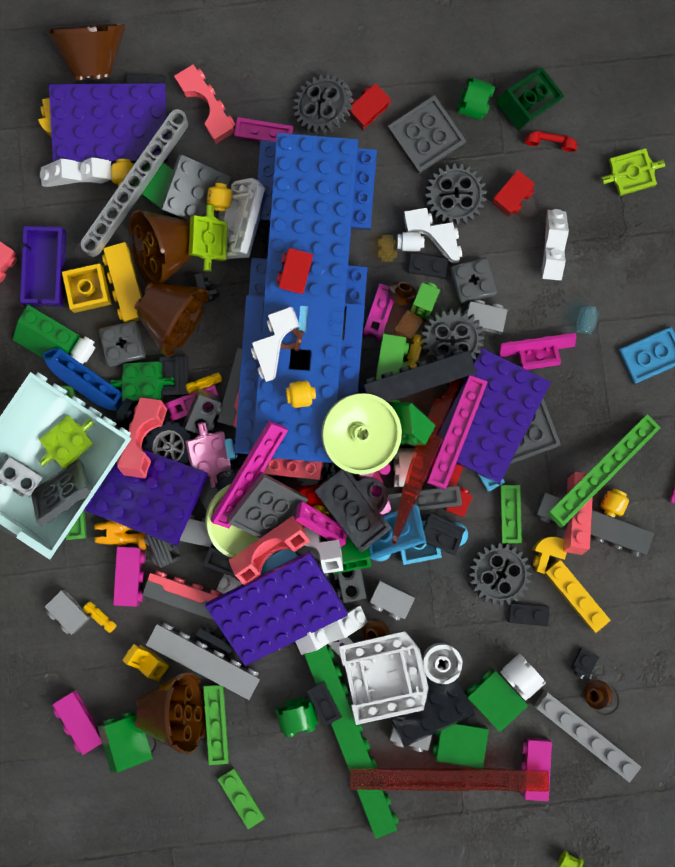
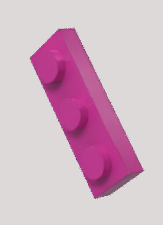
(260, 130)
(320, 523)

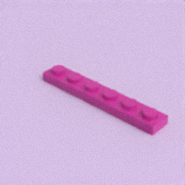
(457, 432)
(250, 471)

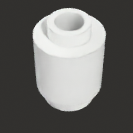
(410, 241)
(82, 349)

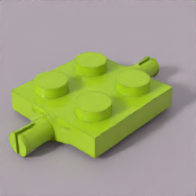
(633, 172)
(208, 238)
(66, 442)

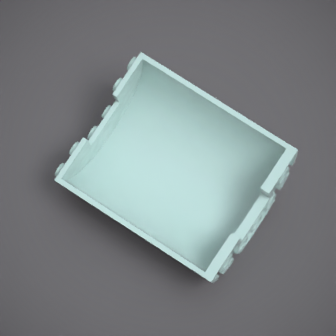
(24, 421)

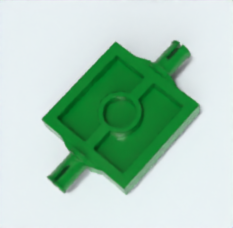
(142, 381)

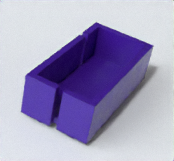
(43, 266)

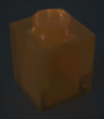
(408, 325)

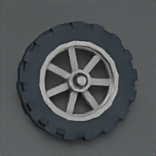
(158, 435)

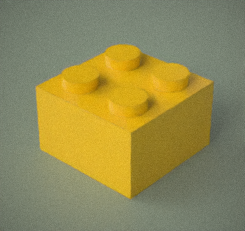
(86, 288)

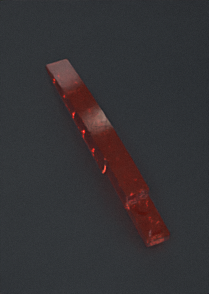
(424, 457)
(449, 779)

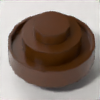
(402, 293)
(374, 629)
(598, 694)

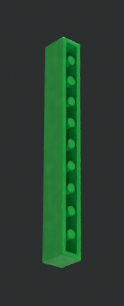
(351, 741)

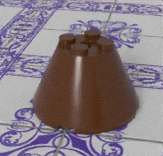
(89, 48)
(159, 244)
(171, 313)
(174, 713)

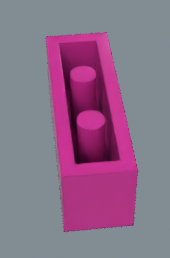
(129, 576)
(78, 722)
(537, 757)

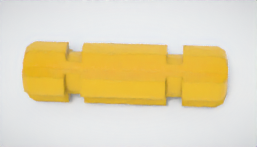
(414, 351)
(203, 383)
(99, 617)

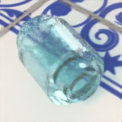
(587, 320)

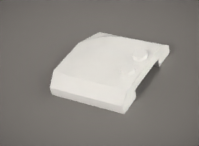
(243, 217)
(385, 677)

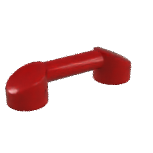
(568, 143)

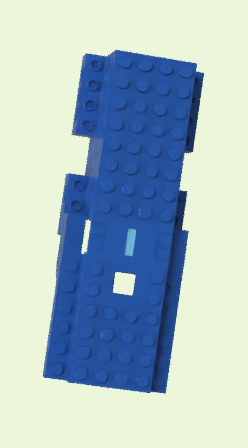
(313, 200)

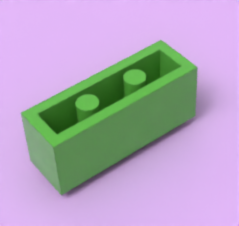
(425, 300)

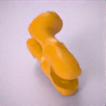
(117, 536)

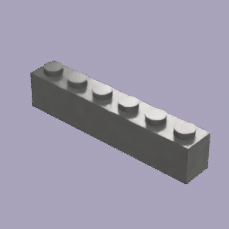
(604, 528)

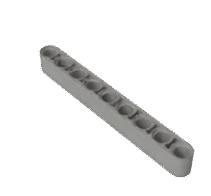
(135, 173)

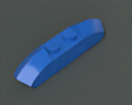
(83, 379)

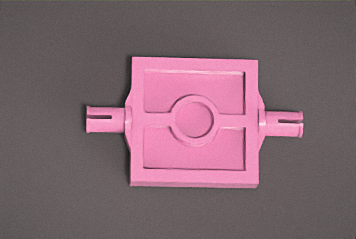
(208, 453)

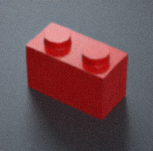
(369, 106)
(513, 193)
(295, 271)

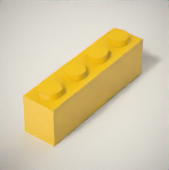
(124, 279)
(576, 596)

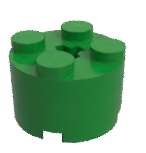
(475, 98)
(296, 716)

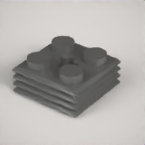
(468, 291)
(132, 350)
(162, 551)

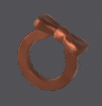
(295, 345)

